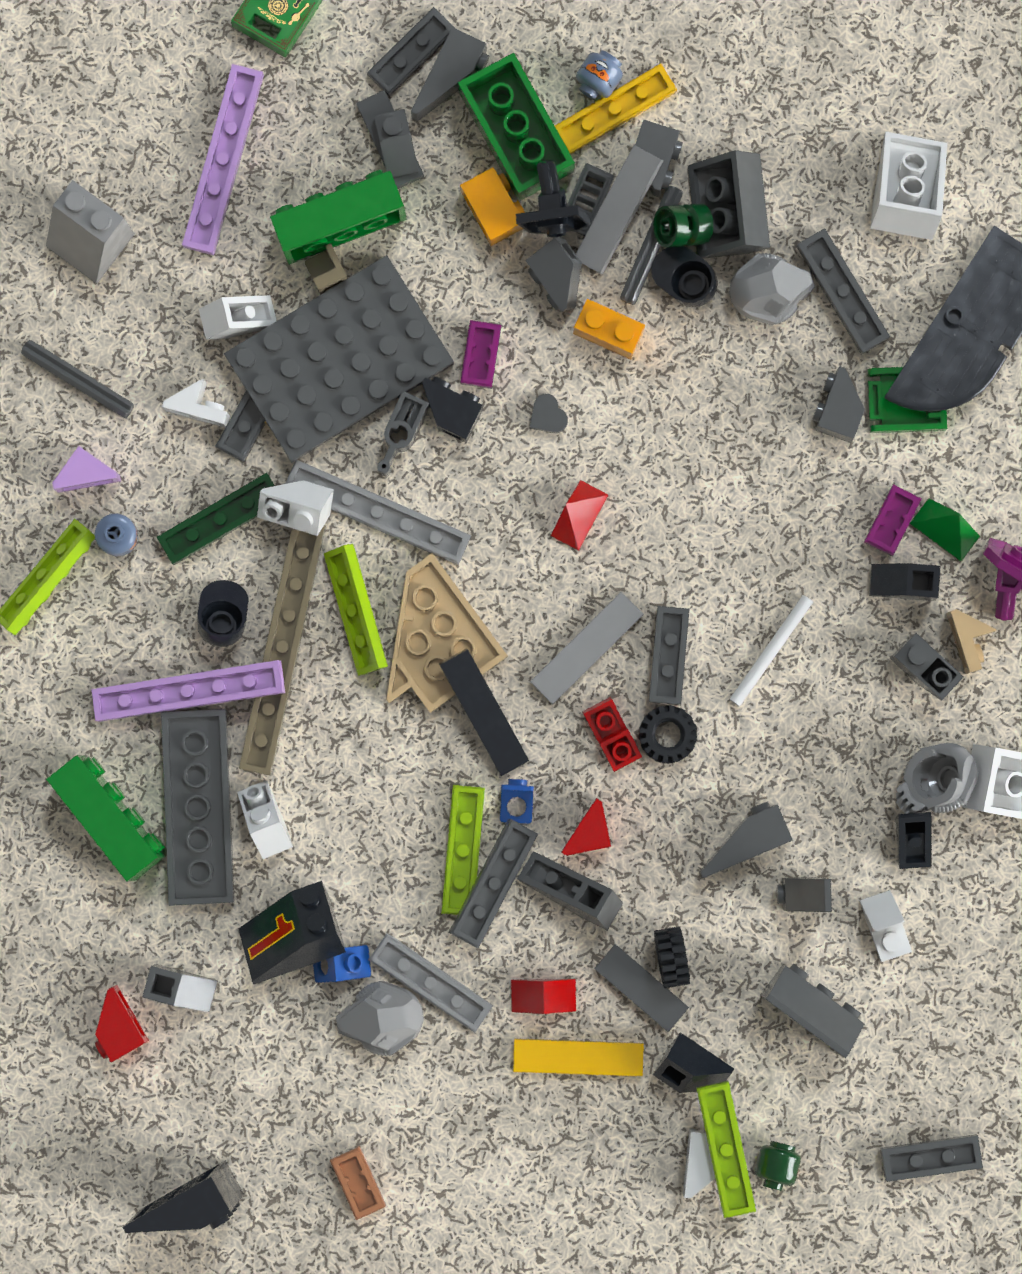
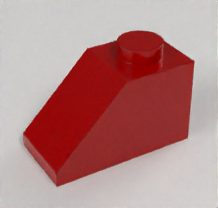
(118, 1027)

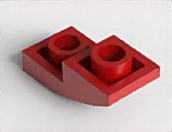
(612, 734)

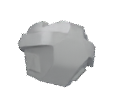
(769, 288)
(937, 779)
(382, 1018)

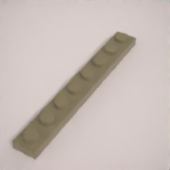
(282, 645)

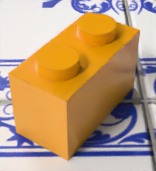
(492, 205)
(608, 329)

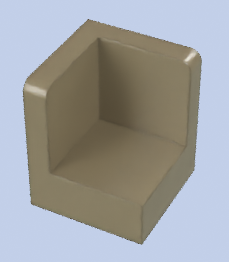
(326, 269)

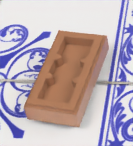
(358, 1182)

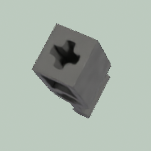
(397, 422)

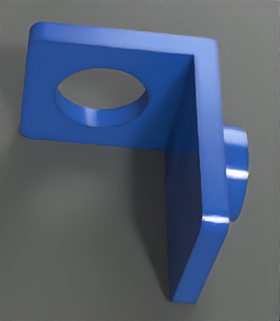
(519, 789)
(346, 966)

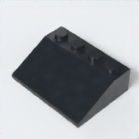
(194, 1205)

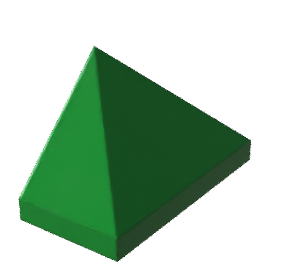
(945, 528)

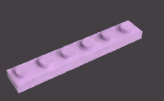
(223, 159)
(188, 691)

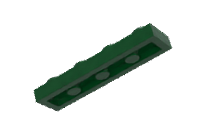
(214, 521)

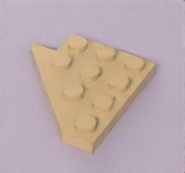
(432, 628)

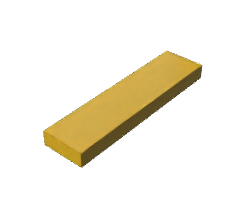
(616, 109)
(578, 1057)

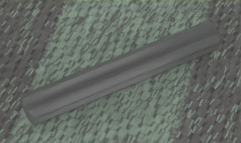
(647, 253)
(77, 378)

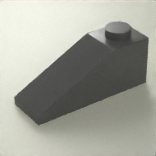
(457, 60)
(752, 837)
(571, 890)
(805, 894)

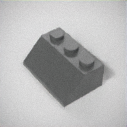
(736, 198)
(814, 1008)

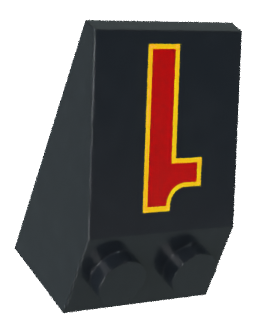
(292, 934)

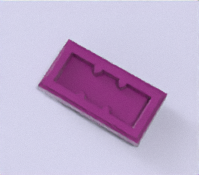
(480, 354)
(892, 520)

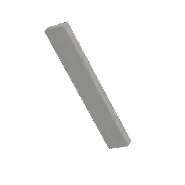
(386, 515)

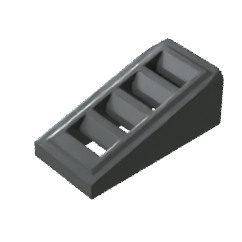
(599, 175)

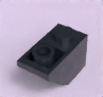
(453, 412)
(905, 581)
(690, 1066)

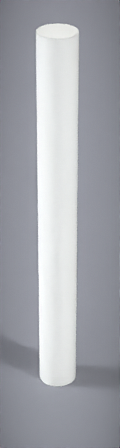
(771, 650)

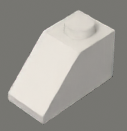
(237, 316)
(698, 1165)

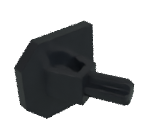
(553, 215)

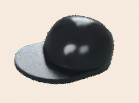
(684, 276)
(222, 613)

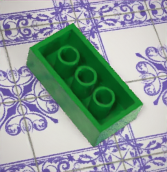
(514, 124)
(338, 216)
(106, 817)

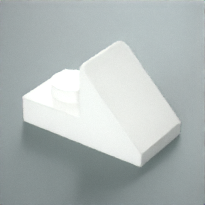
(188, 404)
(886, 925)

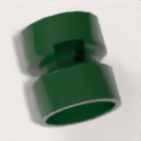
(683, 225)

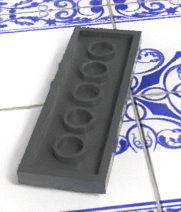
(197, 807)

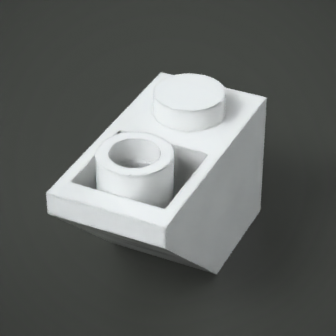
(296, 505)
(264, 819)

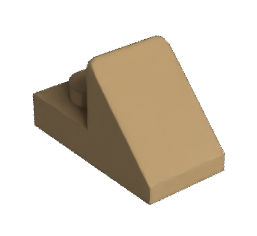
(964, 630)

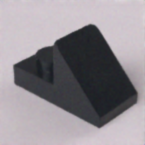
(914, 840)

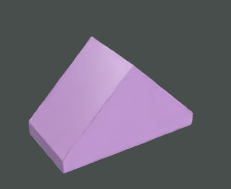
(83, 472)

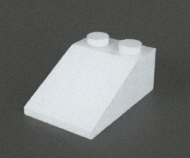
(909, 186)
(998, 781)

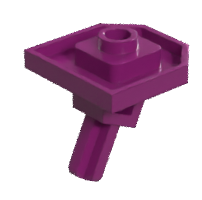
(1009, 575)

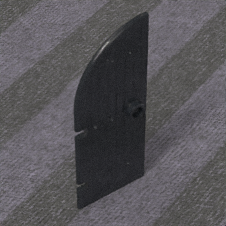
(962, 343)

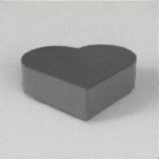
(547, 415)

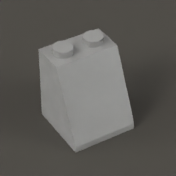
(86, 232)

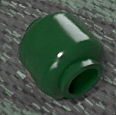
(778, 1165)

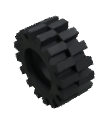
(687, 729)
(672, 957)

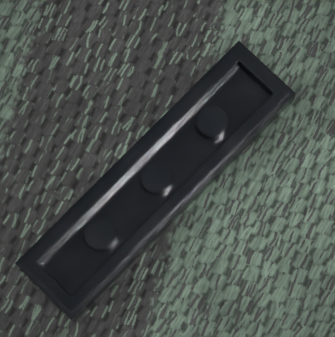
(484, 712)

